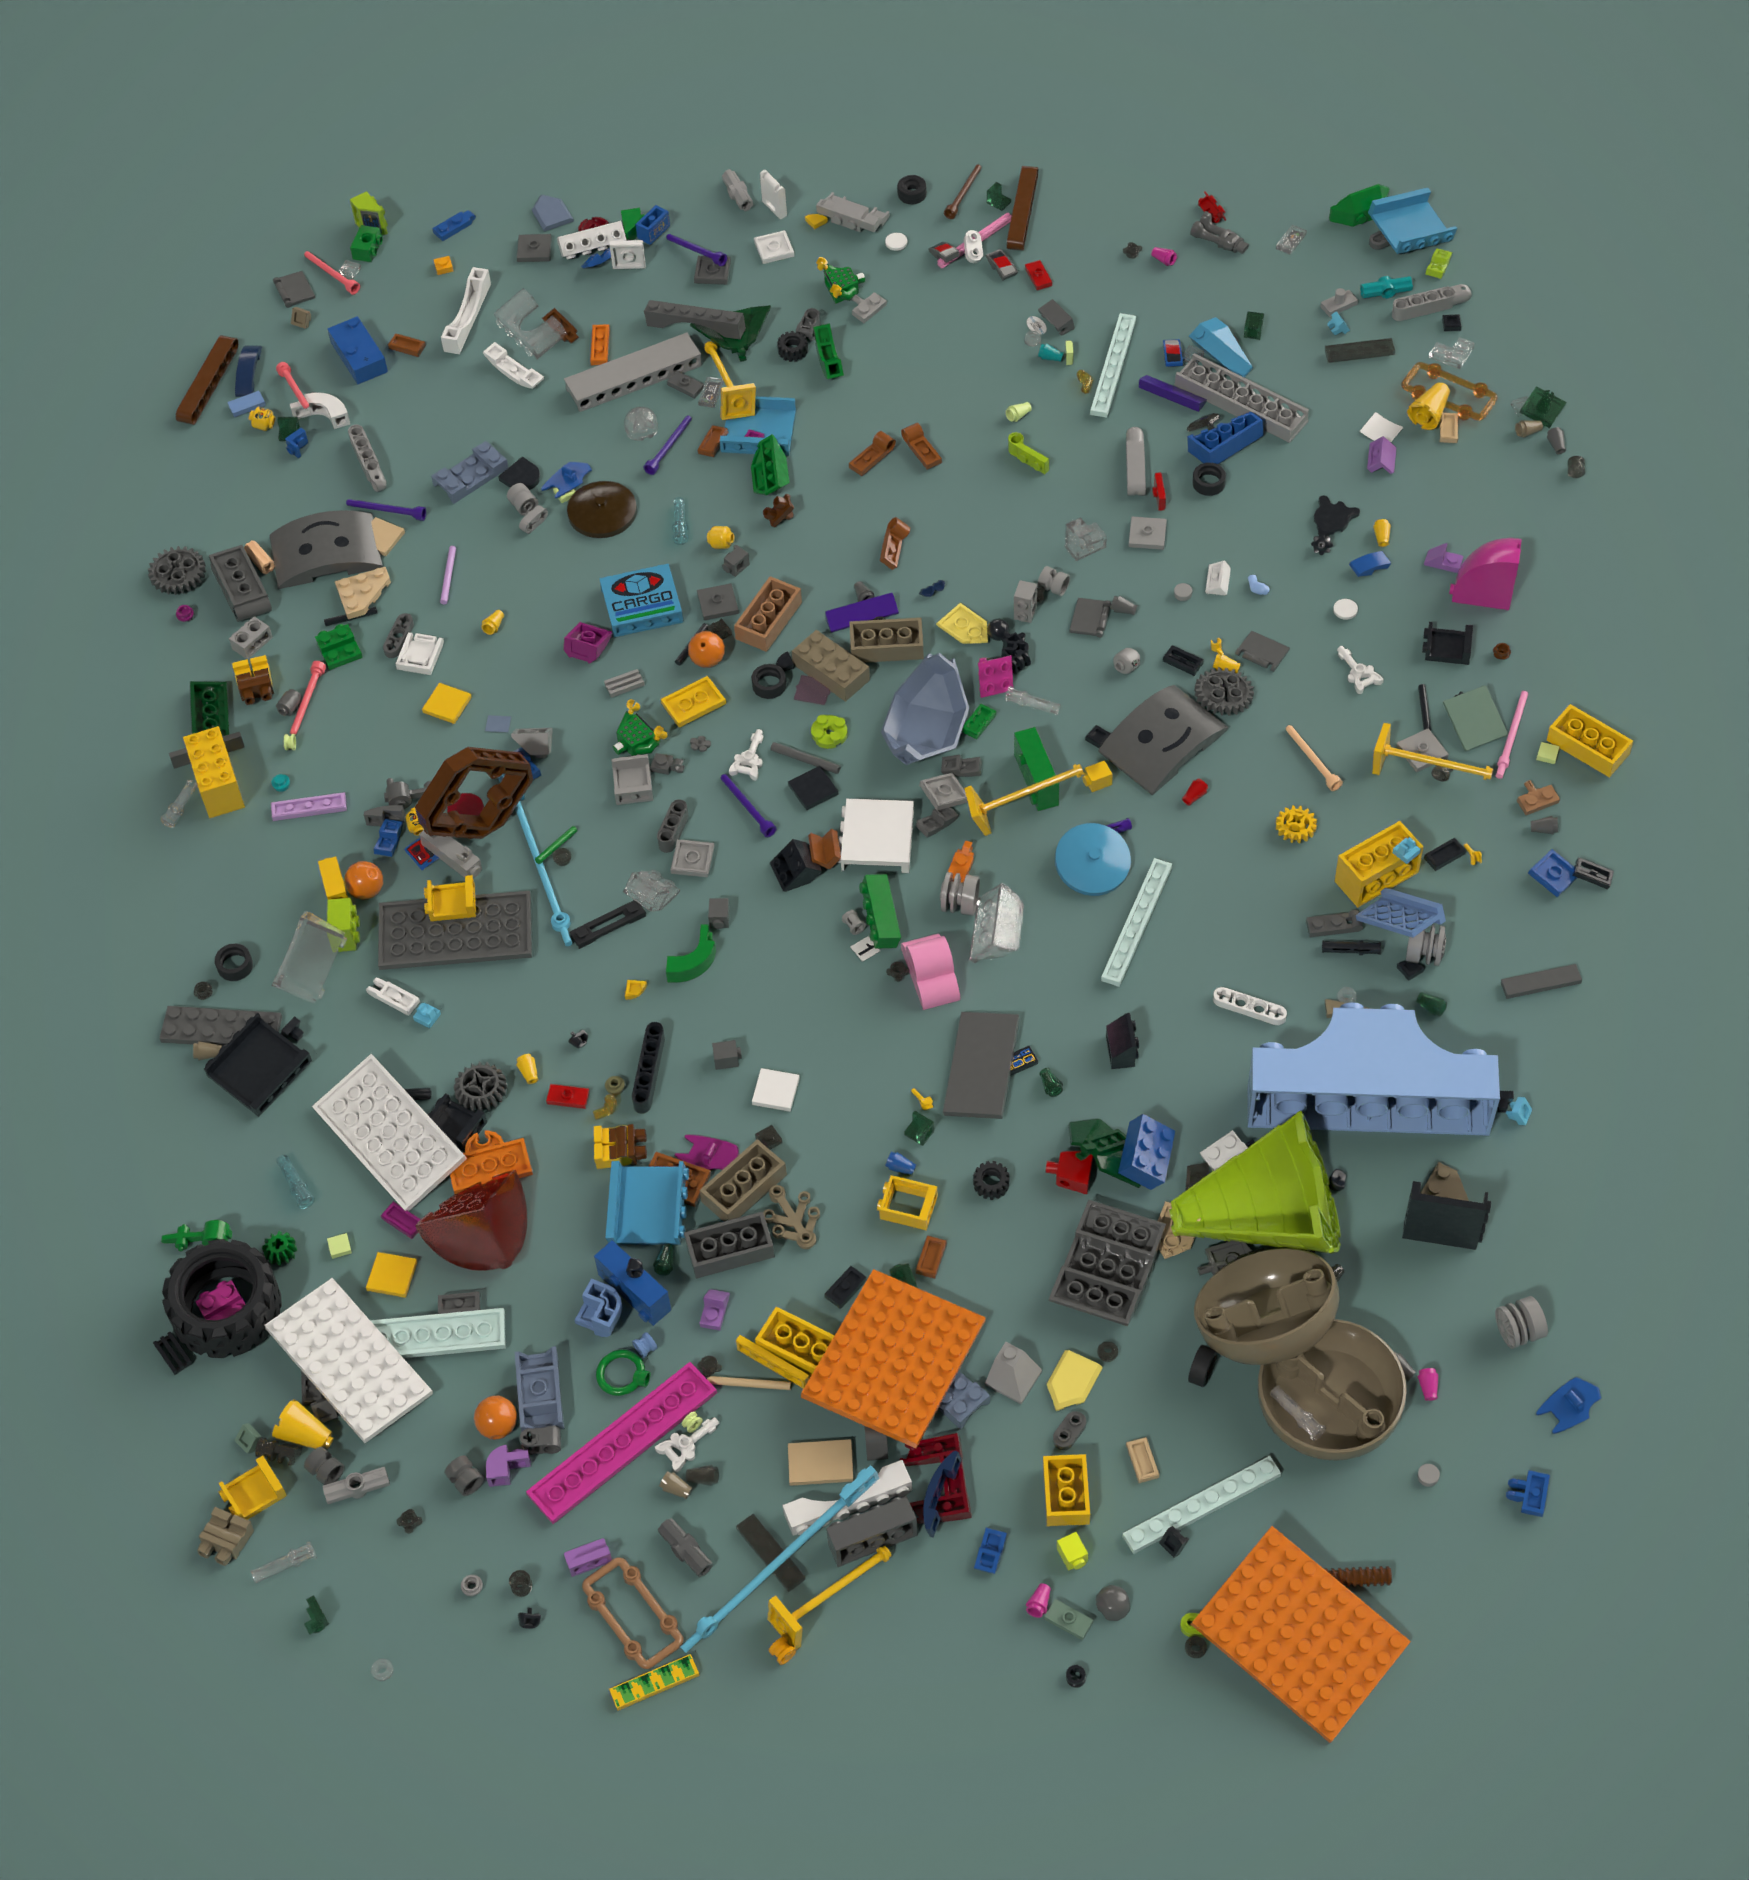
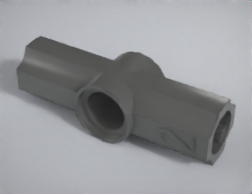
(685, 1547)

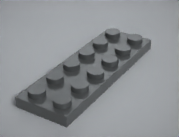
(208, 1025)

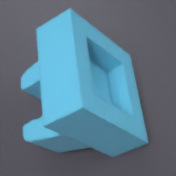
(1339, 324)
(1406, 850)
(426, 1015)
(1520, 1111)

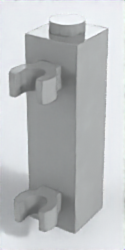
(453, 854)

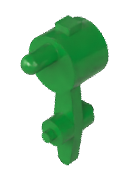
(212, 1231)

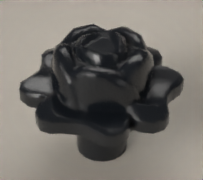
(1322, 544)

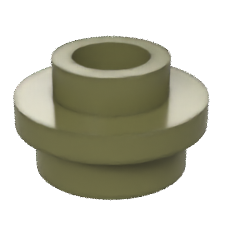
(614, 1090)

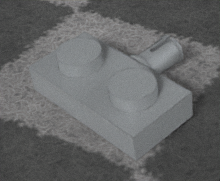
(868, 307)

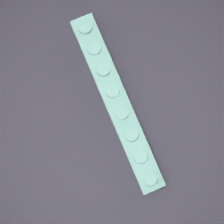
(1113, 365)
(1136, 922)
(1202, 1504)

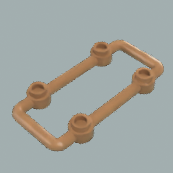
(632, 1648)

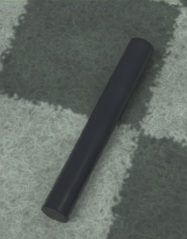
(343, 618)
(684, 653)
(1424, 707)

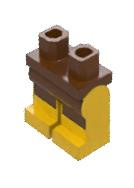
(253, 686)
(618, 1145)

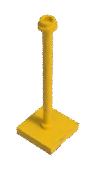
(735, 400)
(1384, 749)
(979, 809)
(786, 1622)

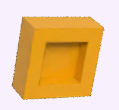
(443, 265)

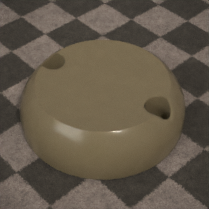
(1268, 1306)
(1347, 1384)

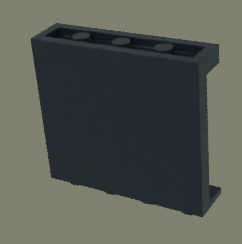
(257, 1065)
(1445, 1219)

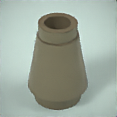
(1526, 428)
(205, 1050)
(675, 1485)

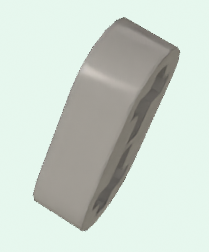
(533, 519)

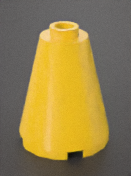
(1429, 406)
(302, 1427)

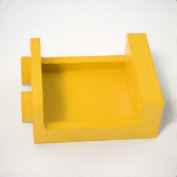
(450, 900)
(252, 1491)

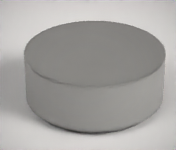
(1183, 592)
(1428, 1475)

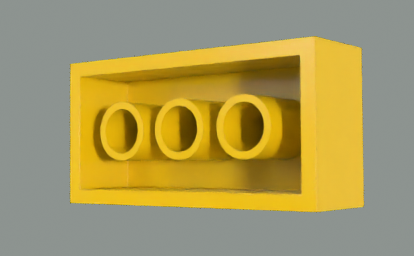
(1589, 740)
(794, 1340)

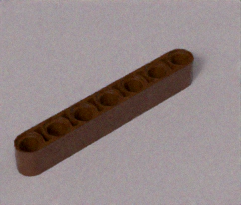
(1022, 208)
(207, 379)

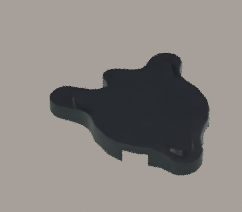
(1333, 516)

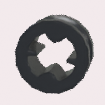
(1075, 1683)

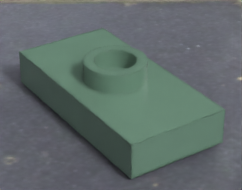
(1068, 1619)

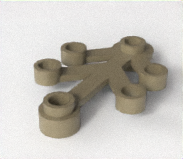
(793, 1219)

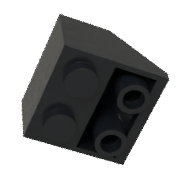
(794, 865)
(1122, 1042)

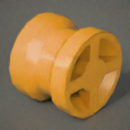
(782, 1650)

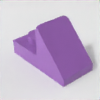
(1439, 558)
(714, 1309)

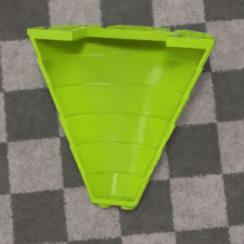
(1265, 1195)

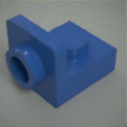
(296, 441)

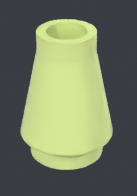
(1017, 411)

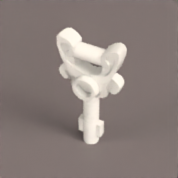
(1359, 671)
(748, 758)
(685, 1444)

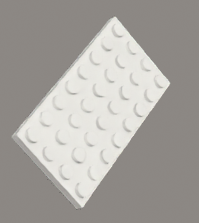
(389, 1133)
(348, 1360)

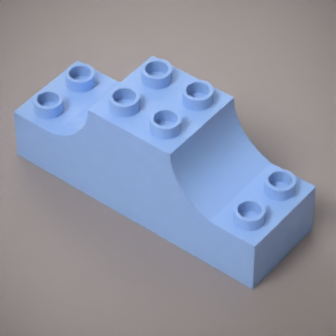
(1374, 1076)

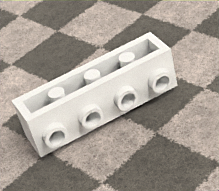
(590, 239)

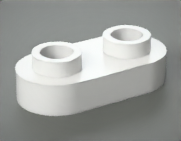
(973, 245)

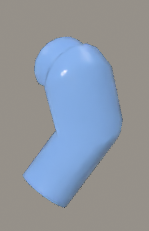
(1257, 587)

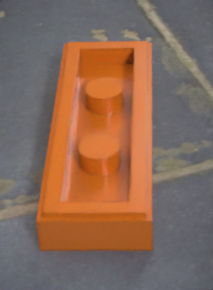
(599, 344)

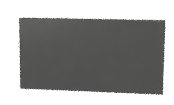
(981, 1065)

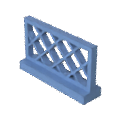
(1402, 905)

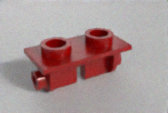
(1209, 203)

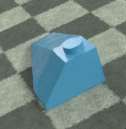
(1220, 344)

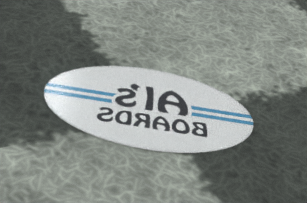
(1036, 324)

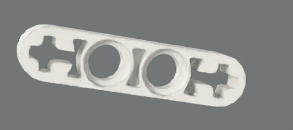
(1248, 1008)

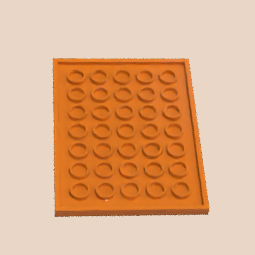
(893, 1358)
(1300, 1633)

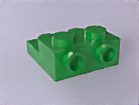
(338, 646)

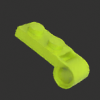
(1026, 454)

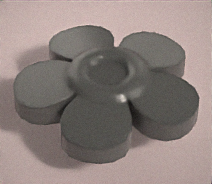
(700, 743)

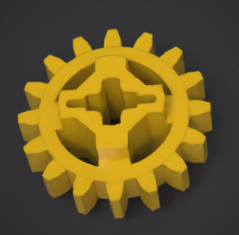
(1296, 824)

